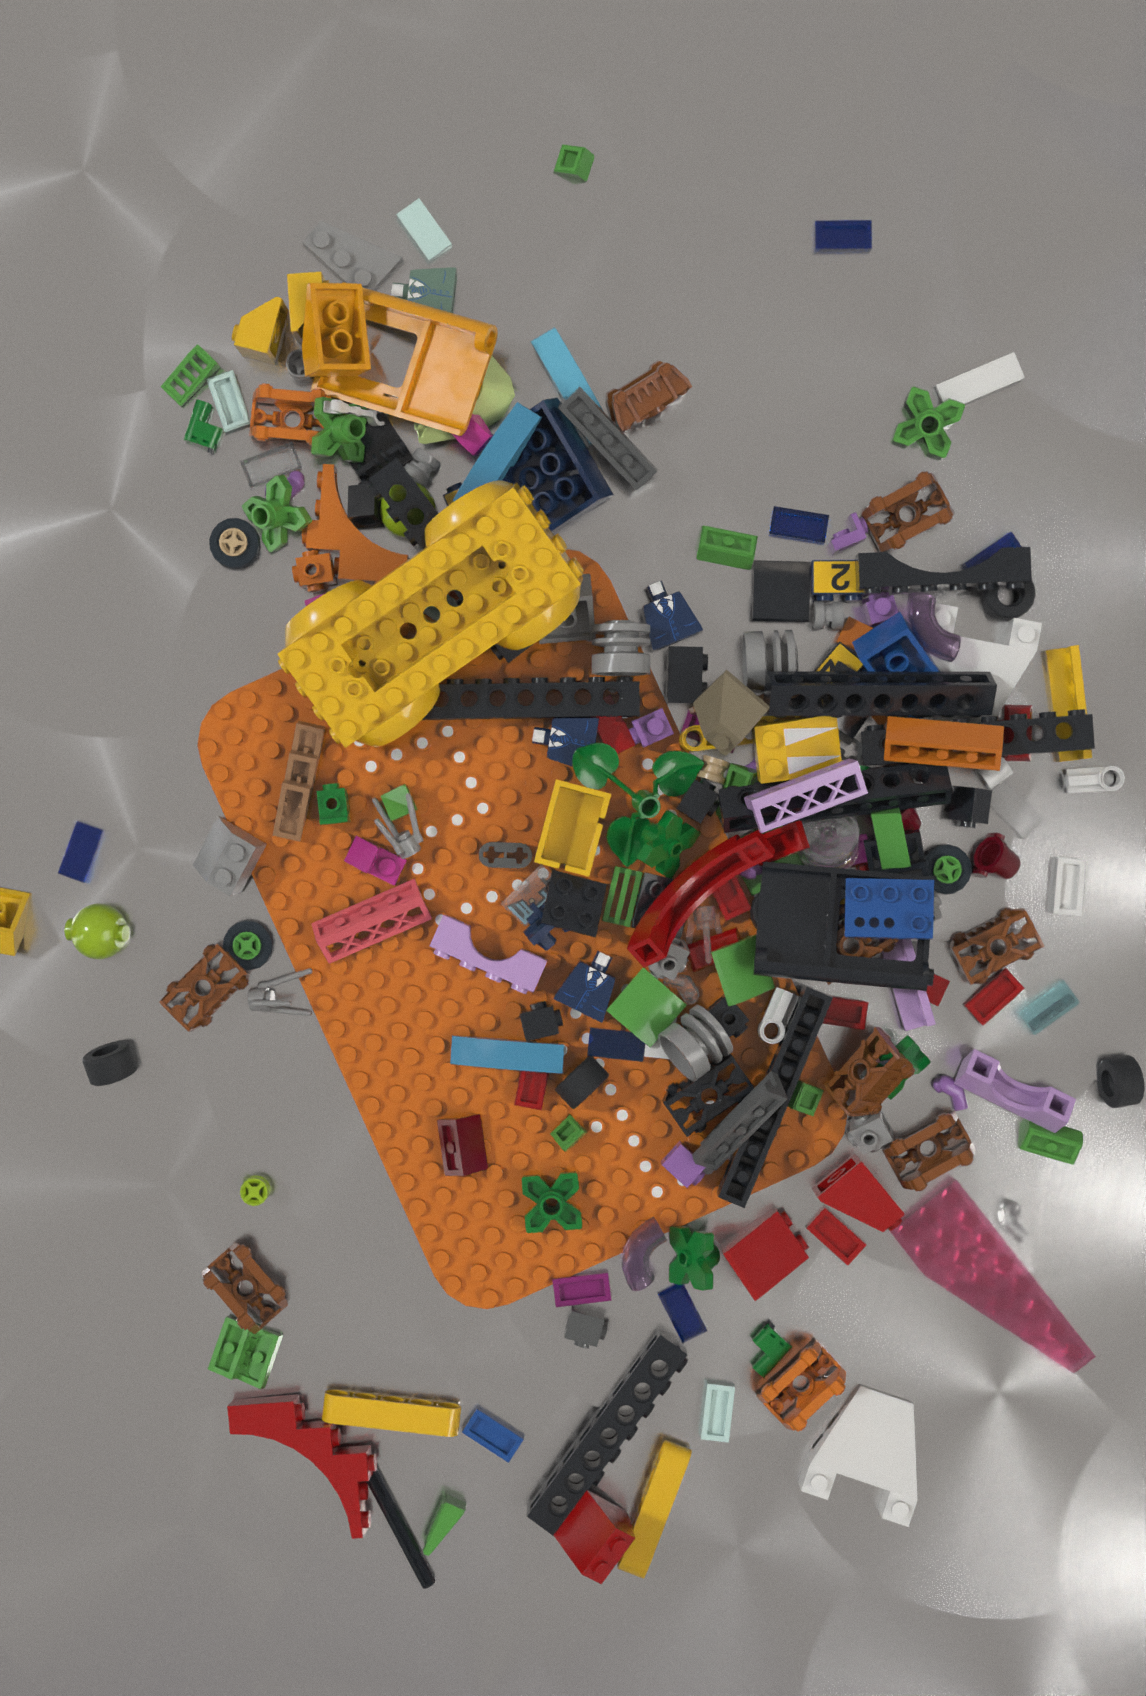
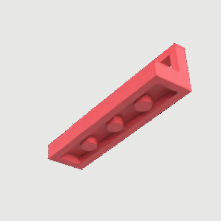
(368, 917)

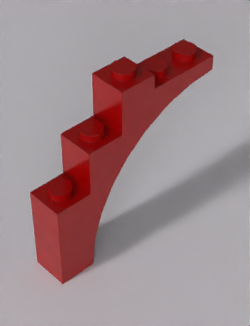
(318, 1441)

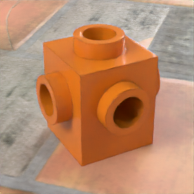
(324, 573)

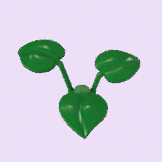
(674, 775)

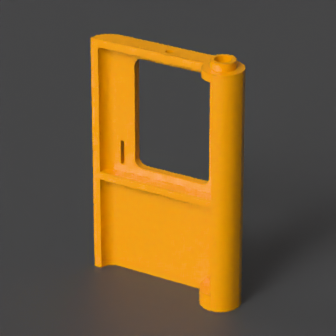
(442, 372)

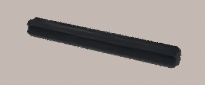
(401, 1530)

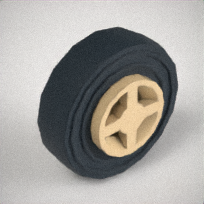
(224, 541)

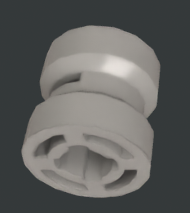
(295, 366)
(421, 466)
(828, 615)

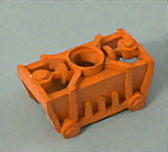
(287, 402)
(810, 1398)

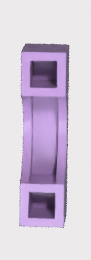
(455, 940)
(1037, 1104)

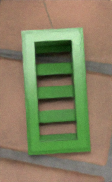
(197, 383)
(447, 1516)

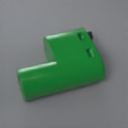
(199, 431)
(773, 1346)

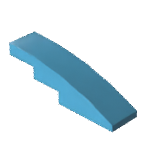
(502, 449)
(507, 1054)

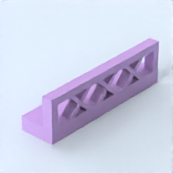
(803, 784)
(912, 1004)

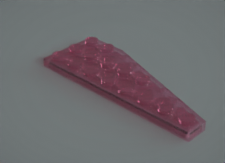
(971, 1260)

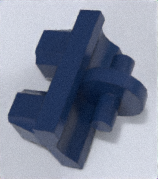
(537, 932)

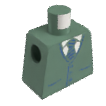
(429, 287)

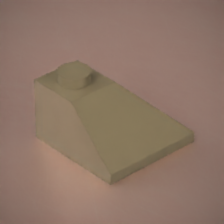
(728, 712)

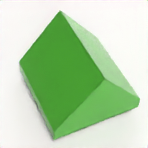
(568, 1133)

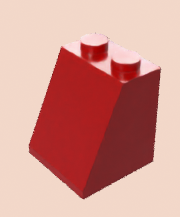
(859, 1195)
(765, 1252)
(595, 1536)

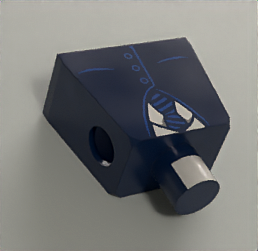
(668, 618)
(566, 737)
(588, 987)

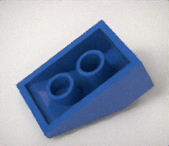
(893, 648)

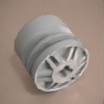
(621, 649)
(764, 657)
(695, 1043)

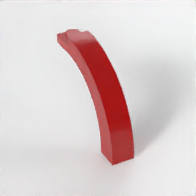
(689, 889)

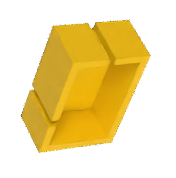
(572, 827)

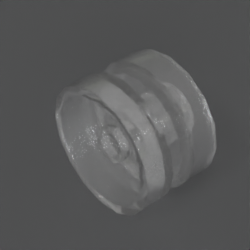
(831, 843)

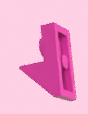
(375, 860)

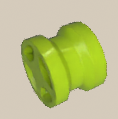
(251, 1194)

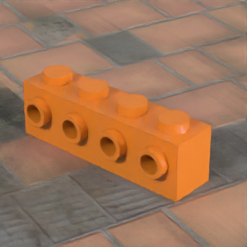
(943, 743)

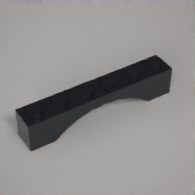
(883, 572)

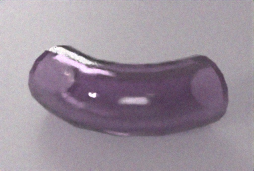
(927, 629)
(638, 1252)

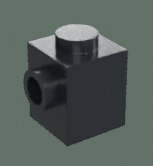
(363, 506)
(699, 800)
(970, 806)
(729, 1017)
(540, 1021)

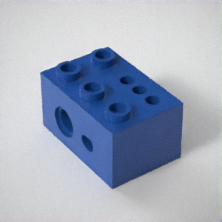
(889, 908)

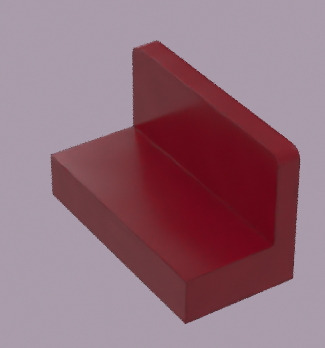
(462, 1145)

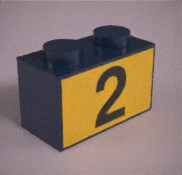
(833, 580)

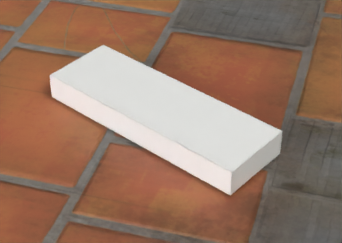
(982, 380)

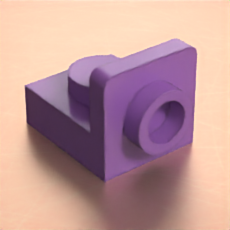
(846, 539)
(650, 728)

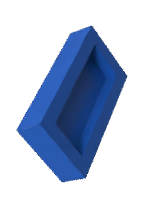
(492, 1434)

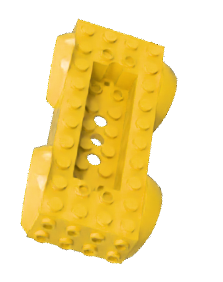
(514, 593)

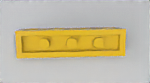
(1066, 692)

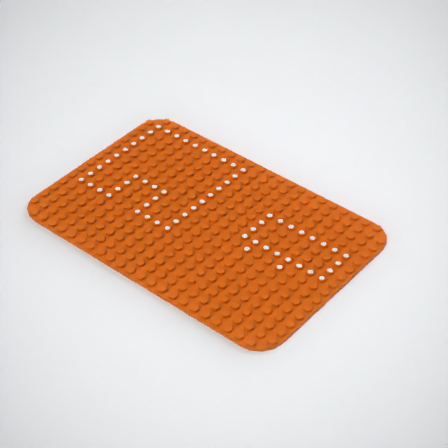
(399, 1004)

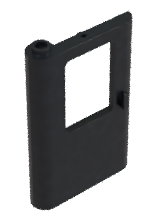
(801, 926)

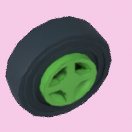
(955, 865)
(239, 944)

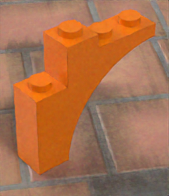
(336, 534)

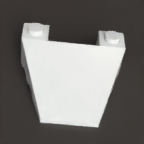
(1003, 661)
(870, 1444)

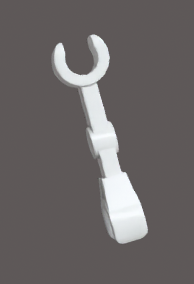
(339, 407)

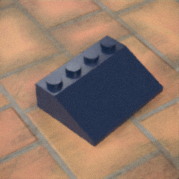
(558, 469)

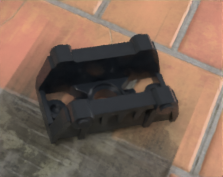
(694, 1089)

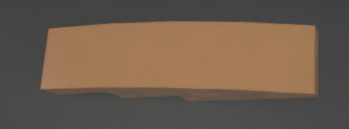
(299, 781)

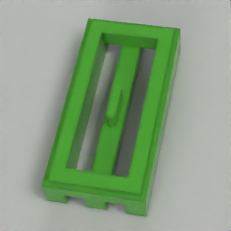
(617, 920)

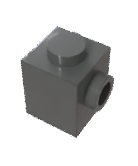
(585, 1327)

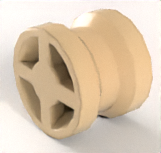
(713, 769)

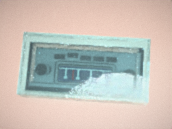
(1048, 1007)

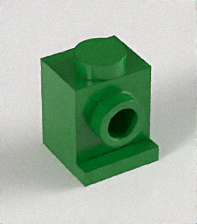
(337, 815)

